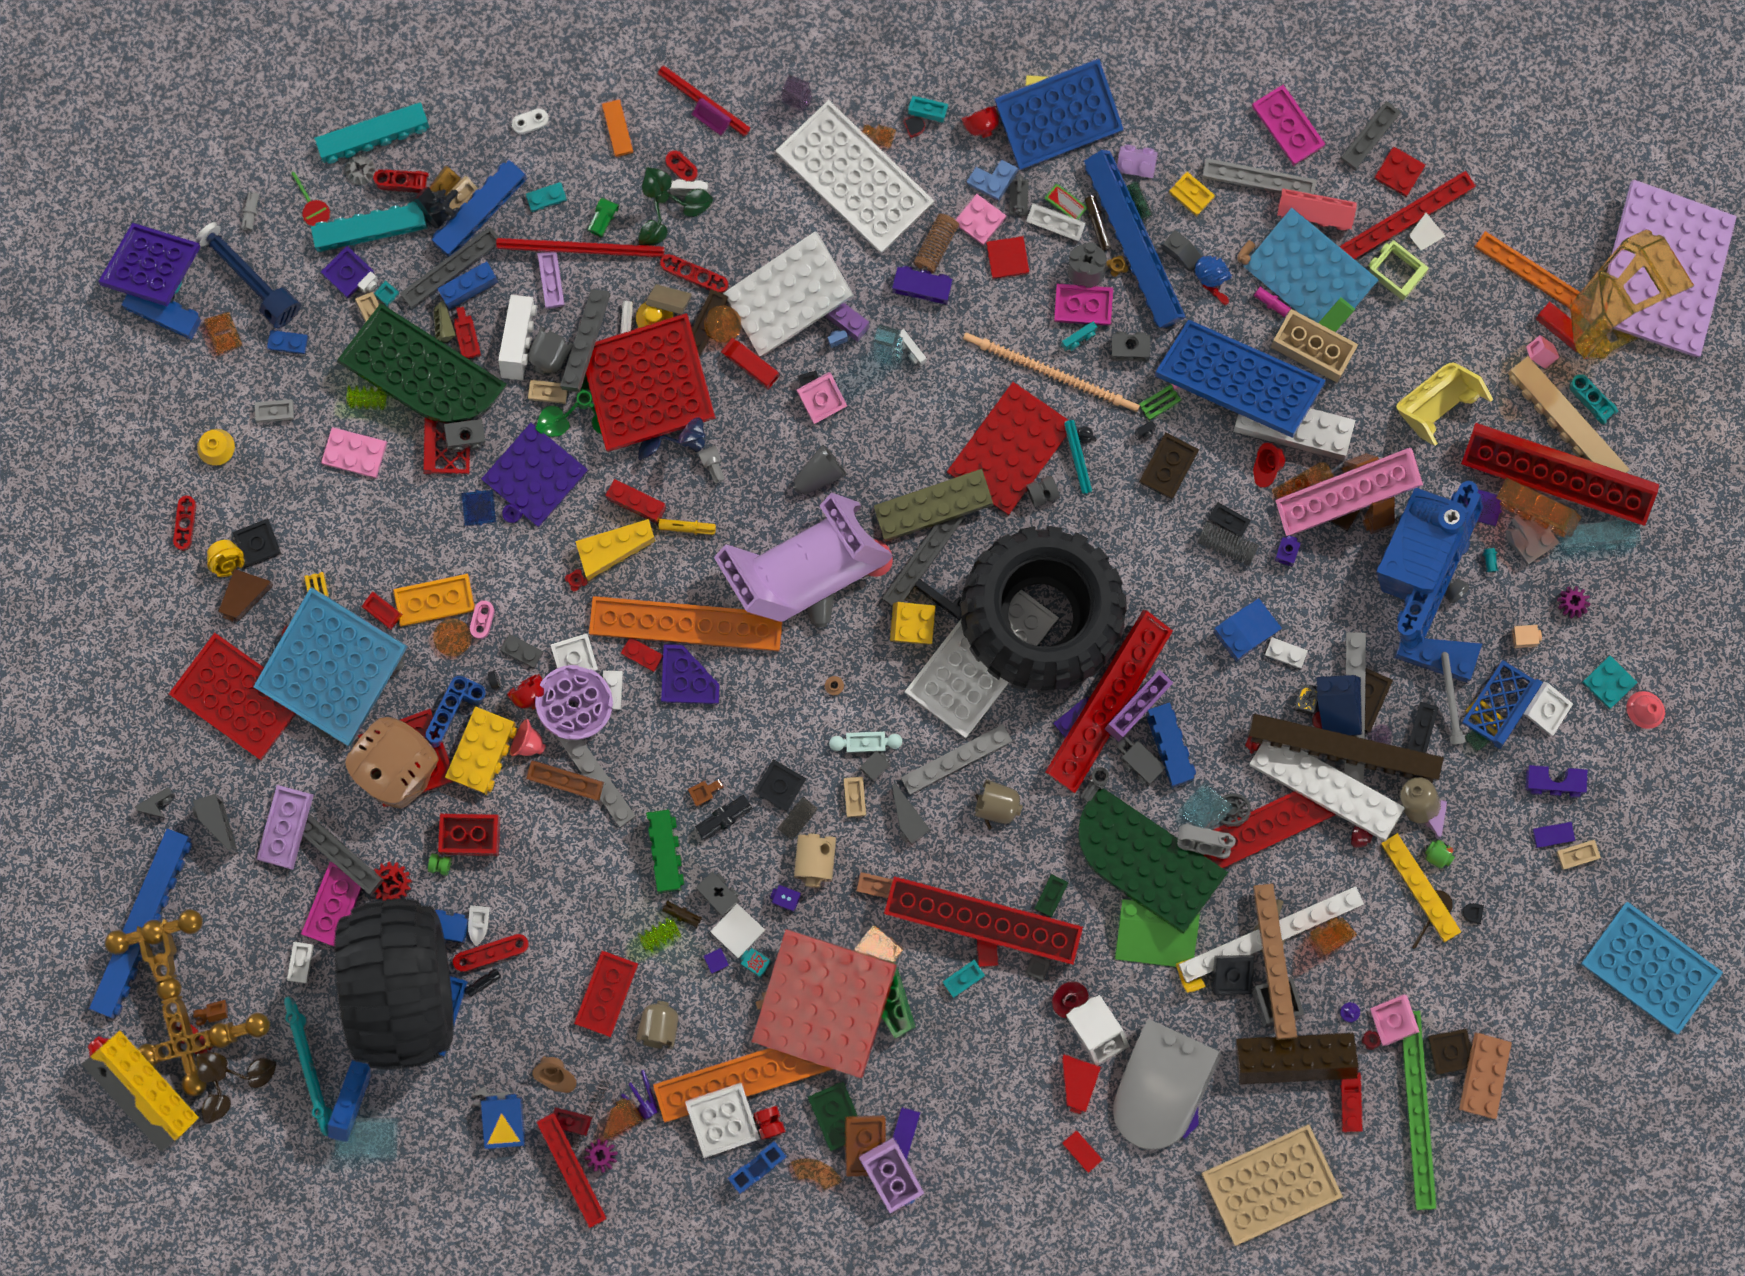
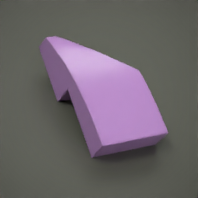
(1437, 822)

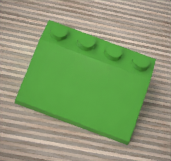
(1150, 939)

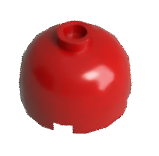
(982, 122)
(527, 692)

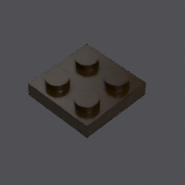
(1450, 1051)

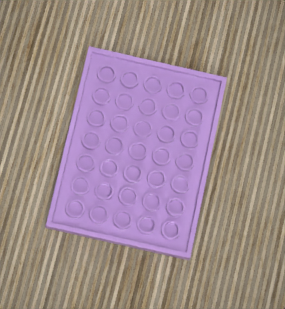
(1699, 241)

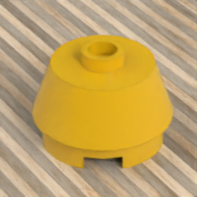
(215, 447)
(224, 557)

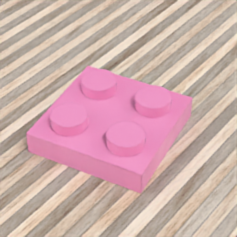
(980, 219)
(821, 397)
(1394, 1020)

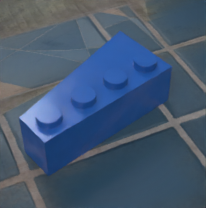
(1428, 656)
(1170, 744)

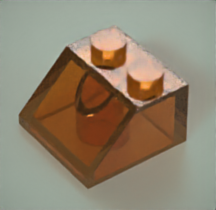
(1331, 937)

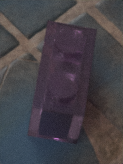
(796, 93)

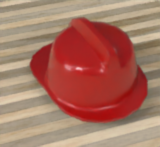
(1267, 464)

